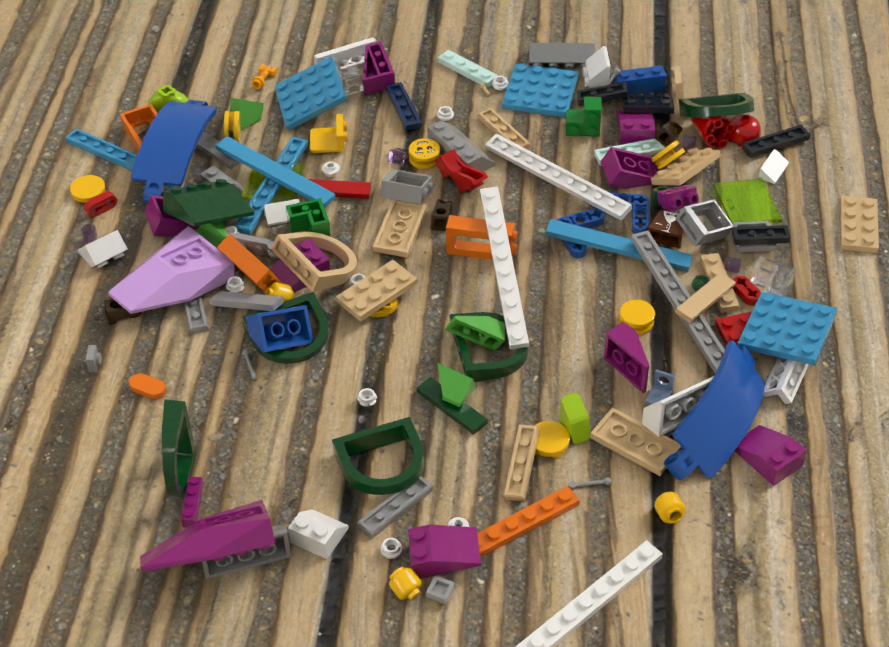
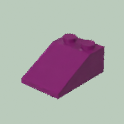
(635, 127)
(627, 168)
(163, 223)
(312, 253)
(627, 355)
(771, 453)
(443, 549)

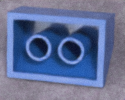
(642, 79)
(280, 328)

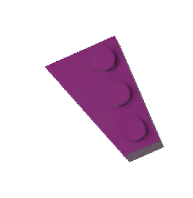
(376, 69)

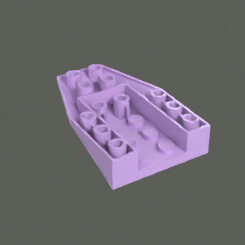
(174, 274)

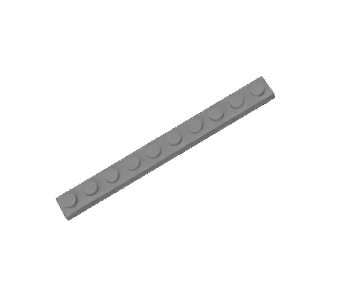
(677, 294)

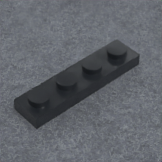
(776, 141)

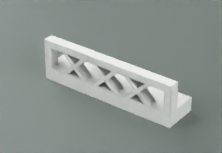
(347, 54)
(787, 381)

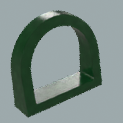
(716, 105)
(308, 352)
(488, 370)
(374, 438)
(177, 447)

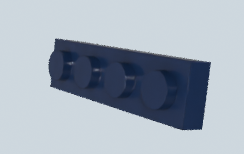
(403, 106)

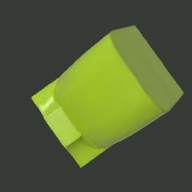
(164, 95)
(575, 418)

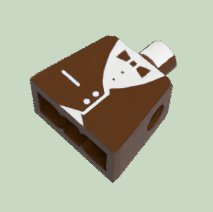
(666, 229)

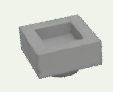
(93, 358)
(440, 589)

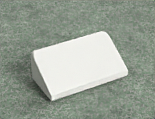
(773, 167)
(276, 212)

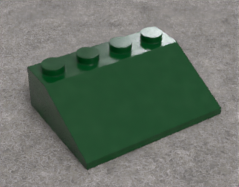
(205, 203)

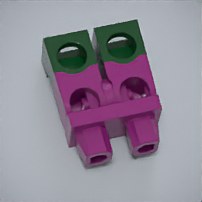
(674, 197)

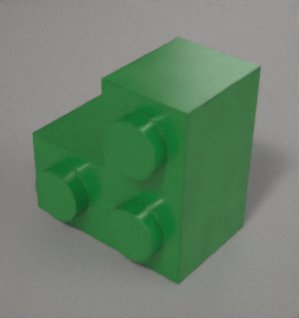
(585, 121)
(308, 216)

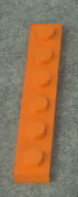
(526, 520)

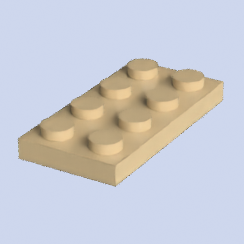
(685, 167)
(859, 224)
(399, 228)
(376, 290)
(634, 441)

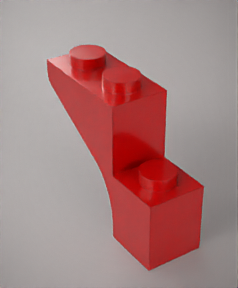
(464, 176)

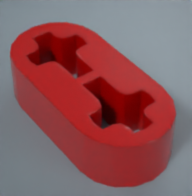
(100, 204)
(748, 293)

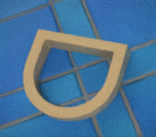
(314, 279)

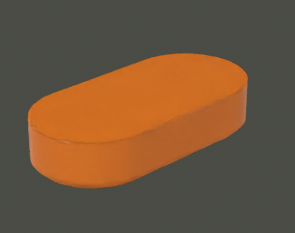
(147, 386)

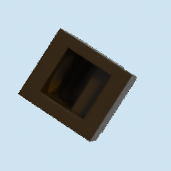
(668, 133)
(440, 215)
(115, 311)

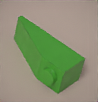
(478, 329)

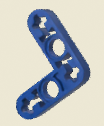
(639, 205)
(592, 218)

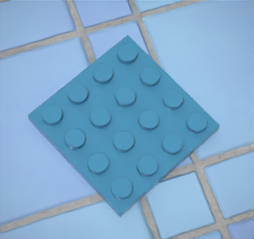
(540, 90)
(310, 93)
(788, 328)

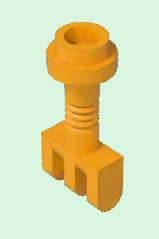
(258, 81)

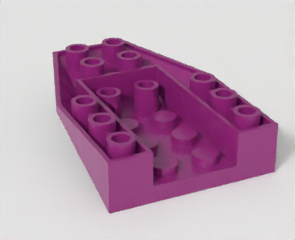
(214, 538)

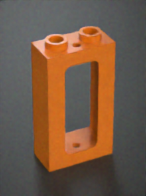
(130, 120)
(473, 228)
(247, 263)

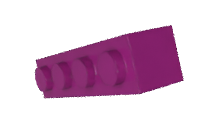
(192, 501)

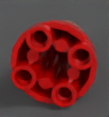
(714, 130)

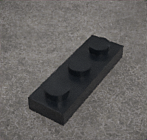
(606, 92)
(761, 235)

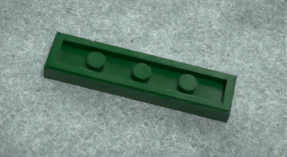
(463, 415)

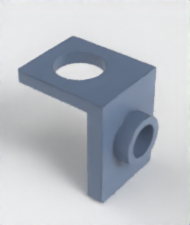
(660, 389)

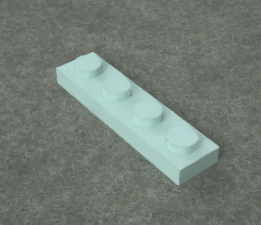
(467, 68)
(647, 147)

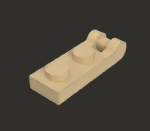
(677, 86)

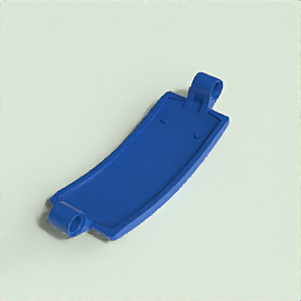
(170, 145)
(719, 417)

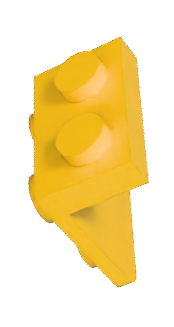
(329, 139)

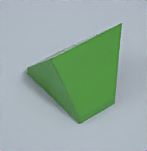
(249, 111)
(213, 232)
(455, 386)

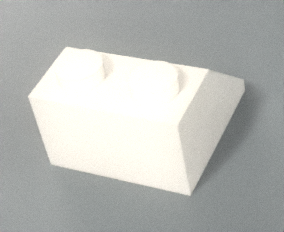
(597, 69)
(103, 249)
(316, 532)

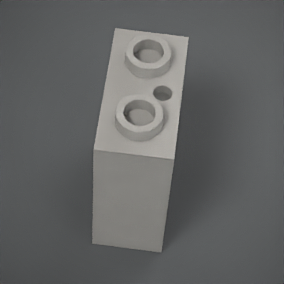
(406, 186)
(695, 229)

